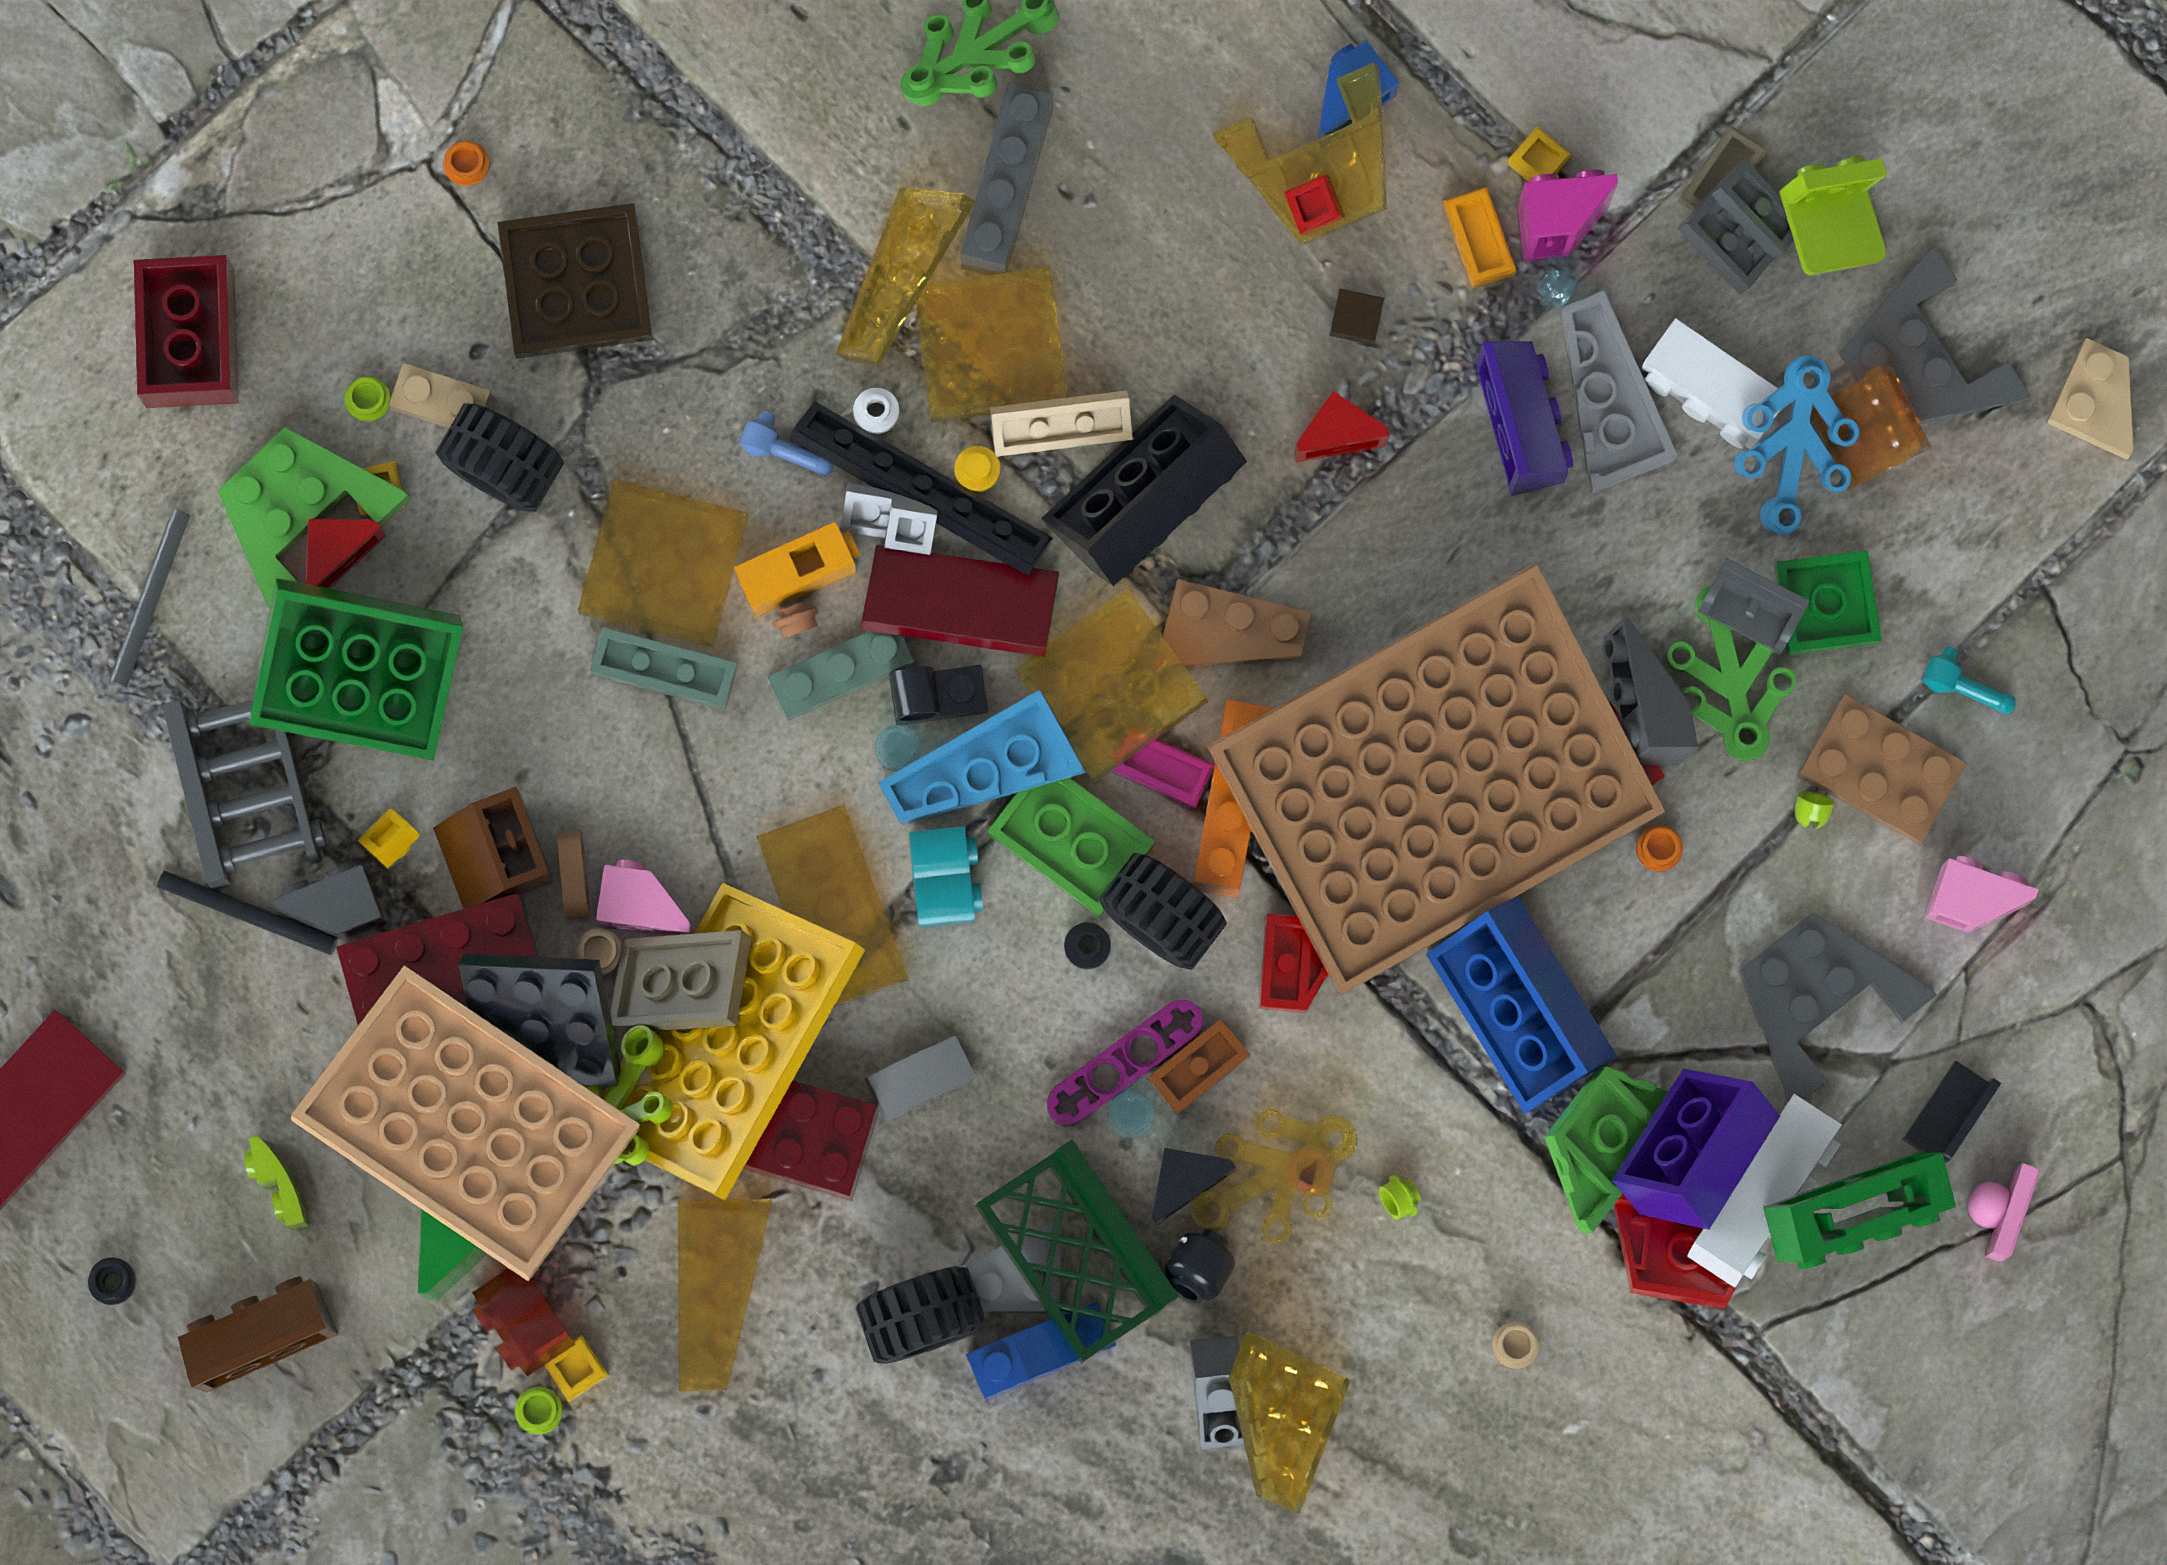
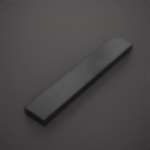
(897, 472)

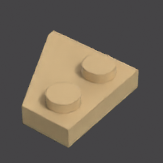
(2097, 400)

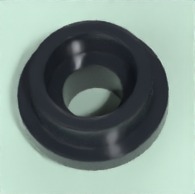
(1087, 960)
(97, 1279)

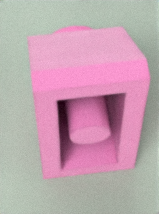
(638, 902)

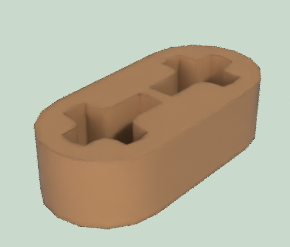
(573, 874)

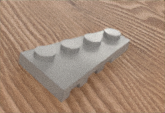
(1613, 405)

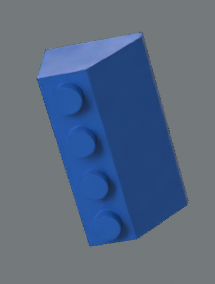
(1521, 1004)

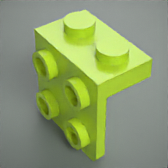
(1834, 215)

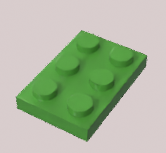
(1069, 838)

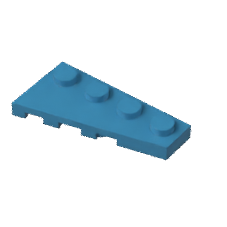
(992, 760)

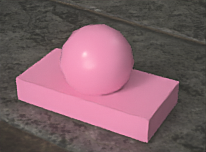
(2003, 1209)

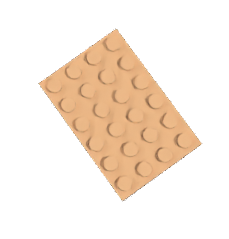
(465, 1122)

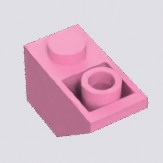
(1972, 898)

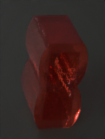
(523, 1320)

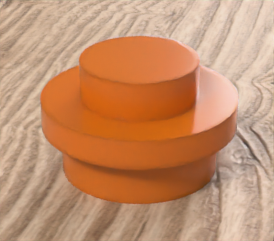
(466, 163)
(1659, 848)

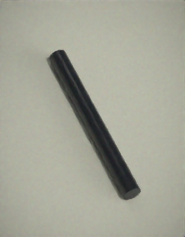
(247, 912)

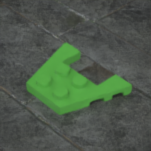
(285, 488)

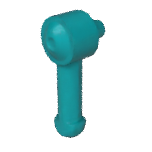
(1945, 676)

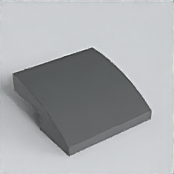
(1739, 226)

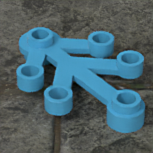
(1796, 437)

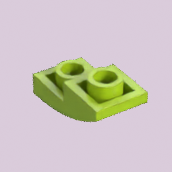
(271, 1171)

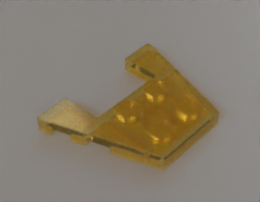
(1349, 156)

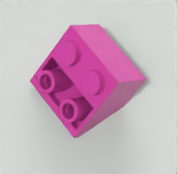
(1561, 212)

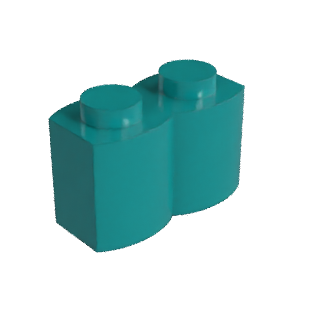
(943, 877)

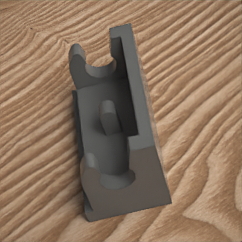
(1753, 606)

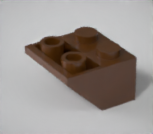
(493, 849)

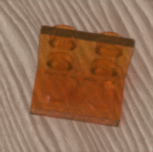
(1885, 422)

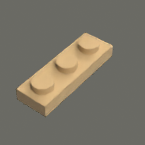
(1061, 423)

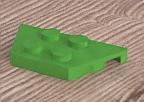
(1596, 1137)

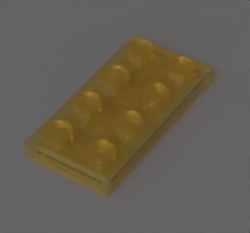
(827, 882)

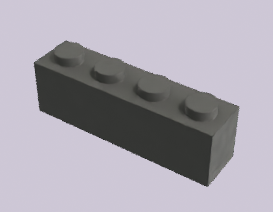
(1006, 180)

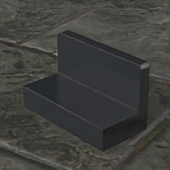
(1951, 1111)

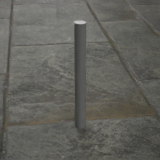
(149, 598)

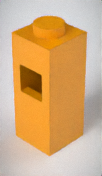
(797, 568)

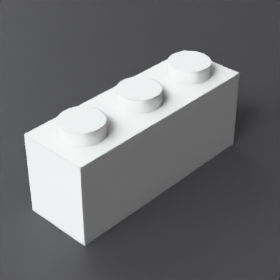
(1707, 383)

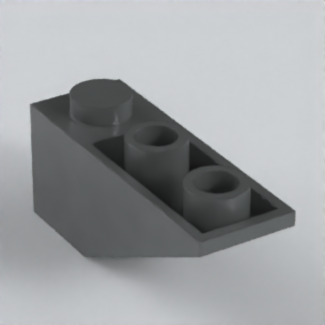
(1647, 699)

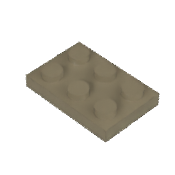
(680, 981)

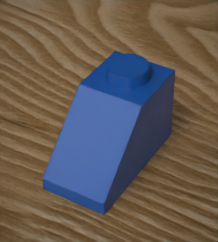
(1346, 60)

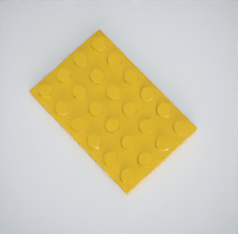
(734, 1077)

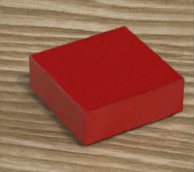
(1314, 204)

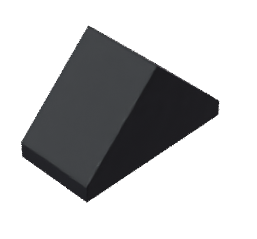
(1184, 1178)

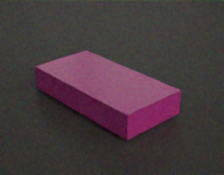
(1168, 772)

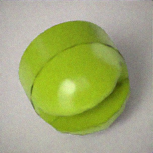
(1814, 808)

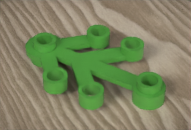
(932, 78)
(1732, 684)

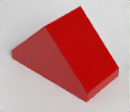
(1340, 430)
(337, 547)

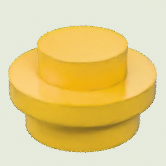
(977, 468)

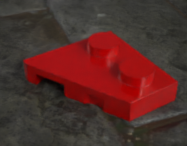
(1289, 966)

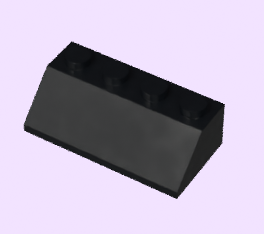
(1145, 489)

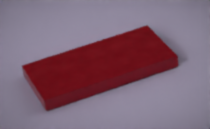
(960, 601)
(46, 1096)

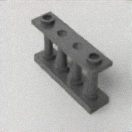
(209, 814)

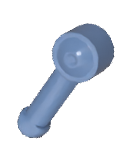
(762, 439)

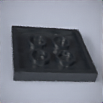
(548, 1007)

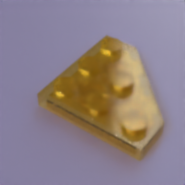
(1284, 1417)

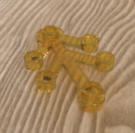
(1282, 1170)

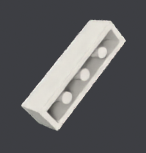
(1776, 1173)

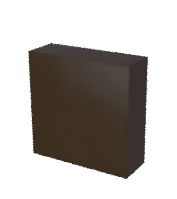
(1356, 316)

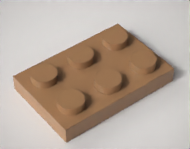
(1882, 769)

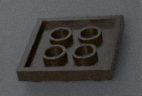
(574, 281)

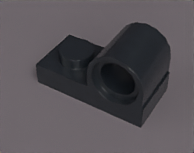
(932, 695)

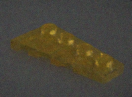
(902, 265)

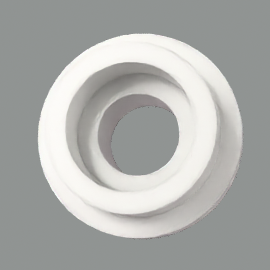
(878, 424)

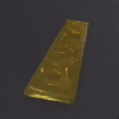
(715, 1280)

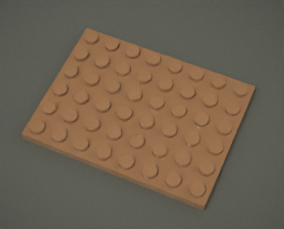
(1436, 778)

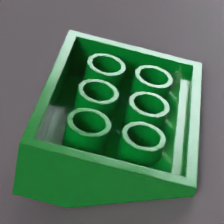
(355, 669)

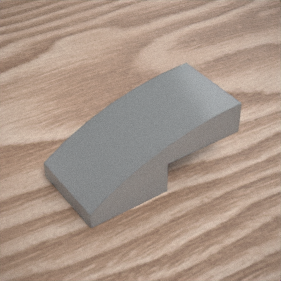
(887, 515)
(920, 1078)

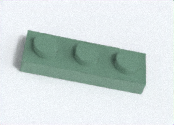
(663, 668)
(839, 672)

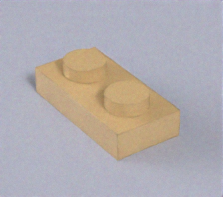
(433, 396)

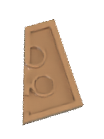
(1227, 627)

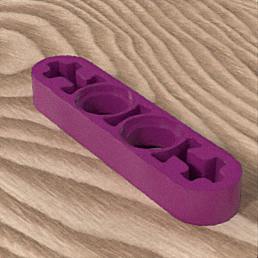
(1127, 1067)

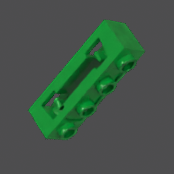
(1808, 1236)

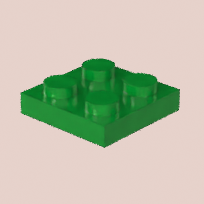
(1841, 602)

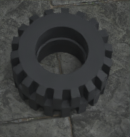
(499, 457)
(1162, 911)
(920, 1314)

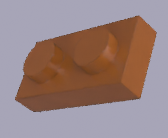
(1198, 1067)

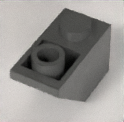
(336, 905)
(1214, 1399)

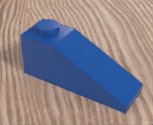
(1030, 1354)

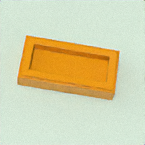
(1479, 237)

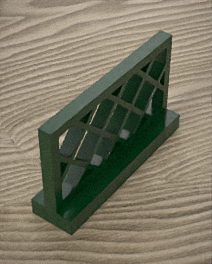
(1110, 1228)

